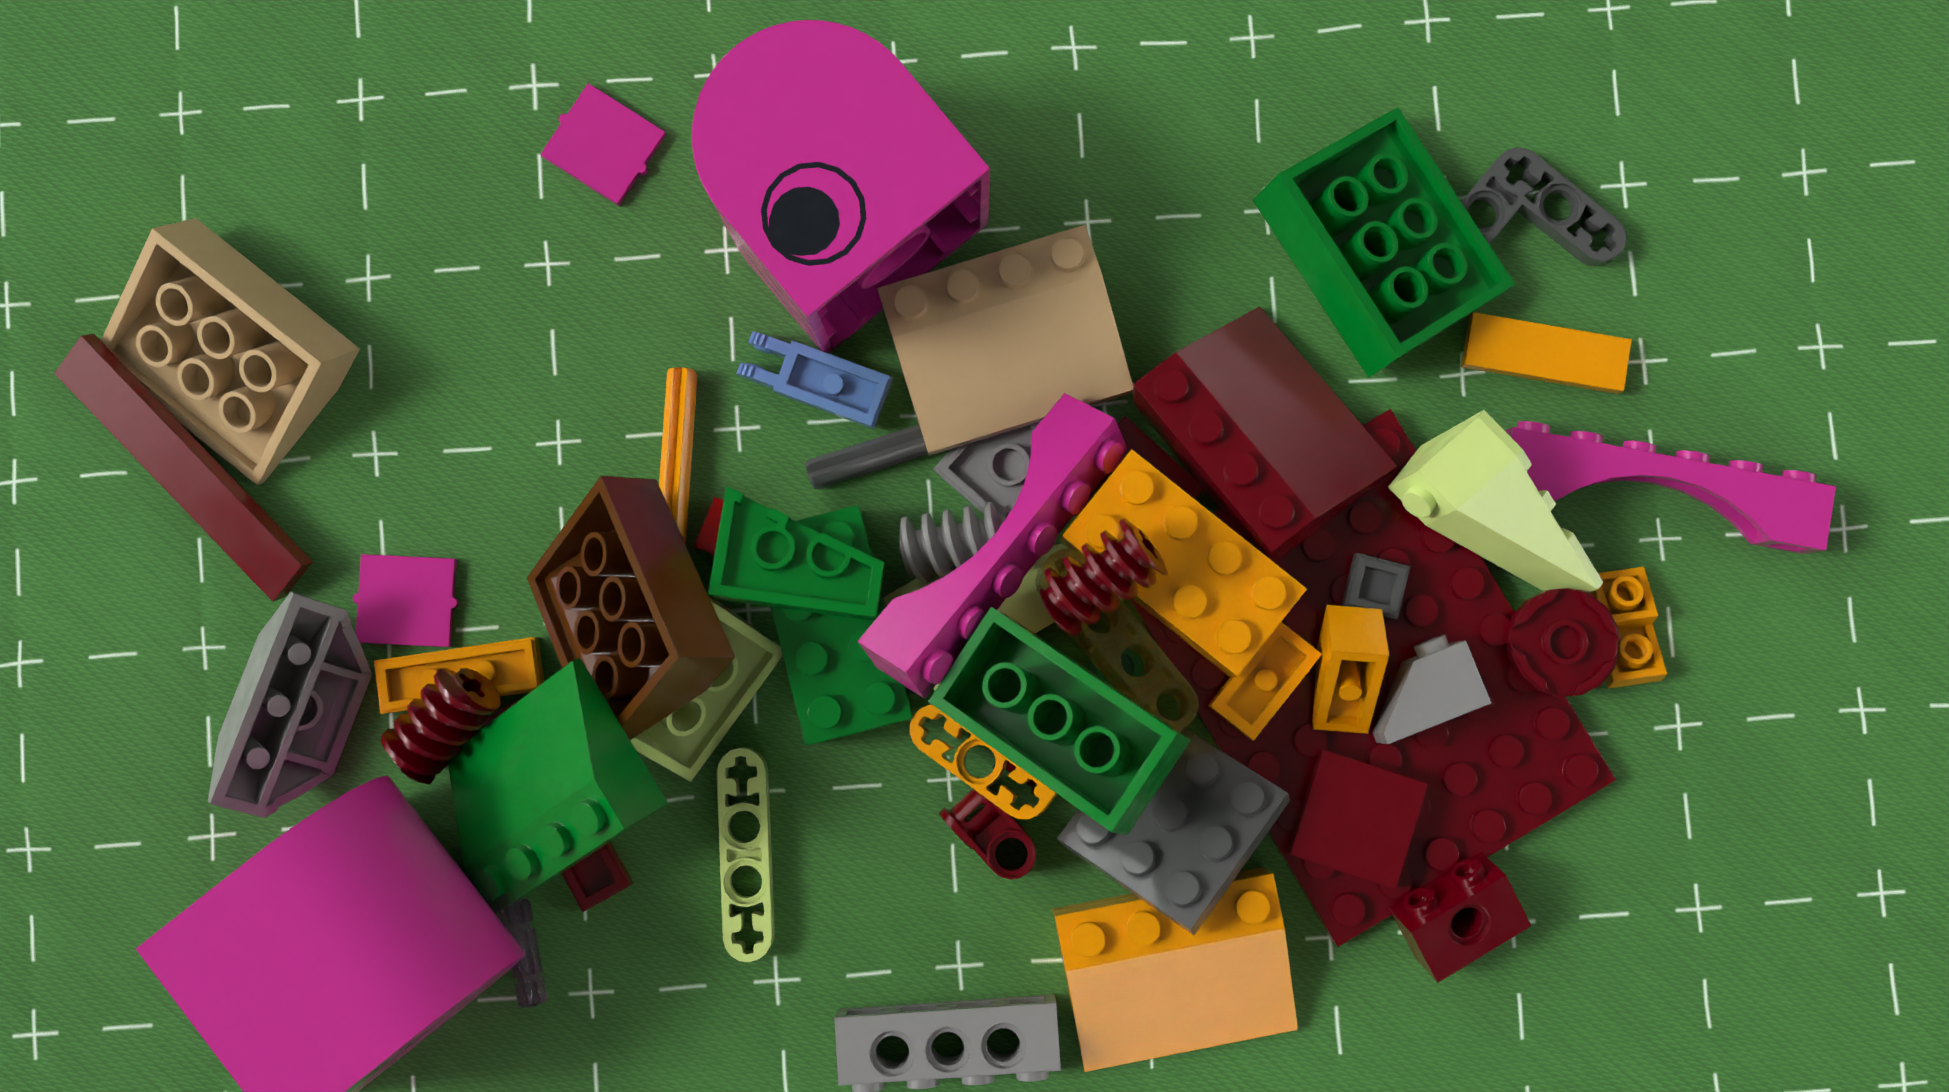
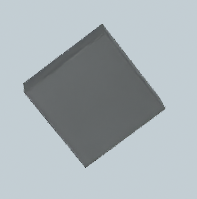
(1376, 585)

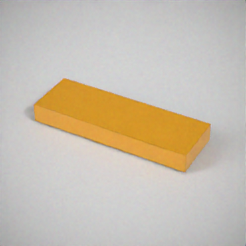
(1546, 353)
(509, 665)

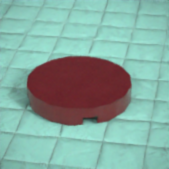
(1563, 642)

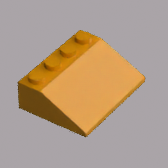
(1158, 991)

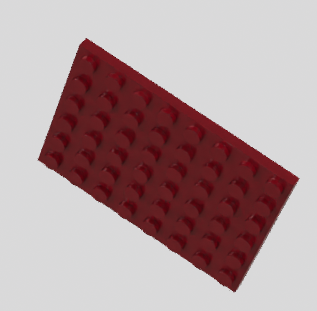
(1486, 770)

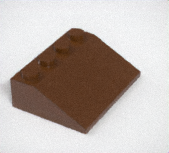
(630, 603)

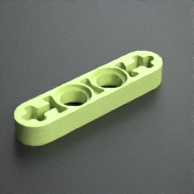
(739, 853)

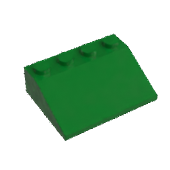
(1382, 241)
(546, 787)

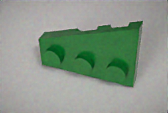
(785, 565)

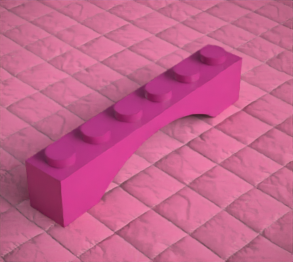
(1766, 508)
(928, 628)

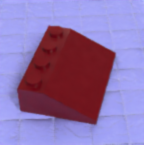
(1261, 432)

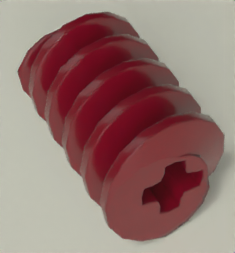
(1101, 579)
(440, 722)

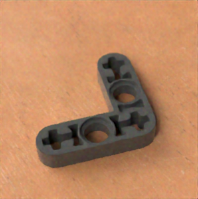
(1510, 198)

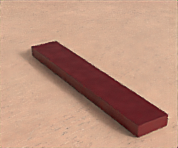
(183, 467)

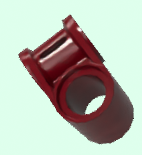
(987, 831)

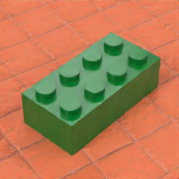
(828, 671)
(1059, 722)

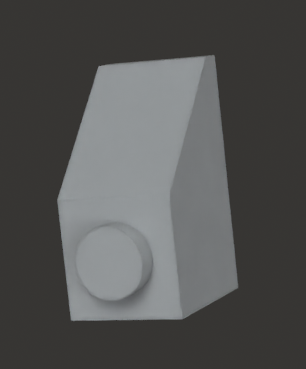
(1431, 690)

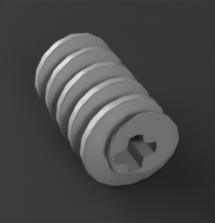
(946, 546)

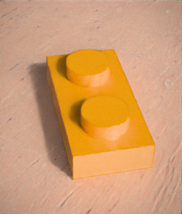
(1265, 682)

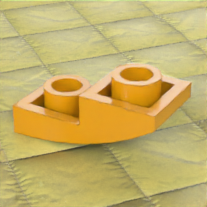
(1634, 611)

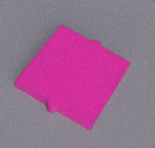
(603, 144)
(406, 600)

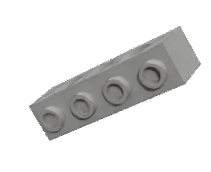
(918, 1024)

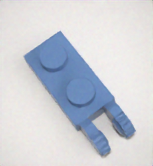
(821, 380)

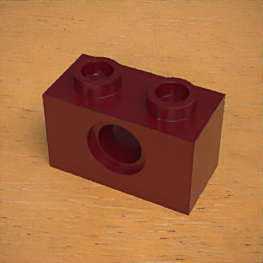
(1448, 940)

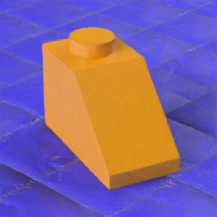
(1349, 668)

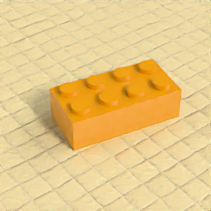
(1218, 586)

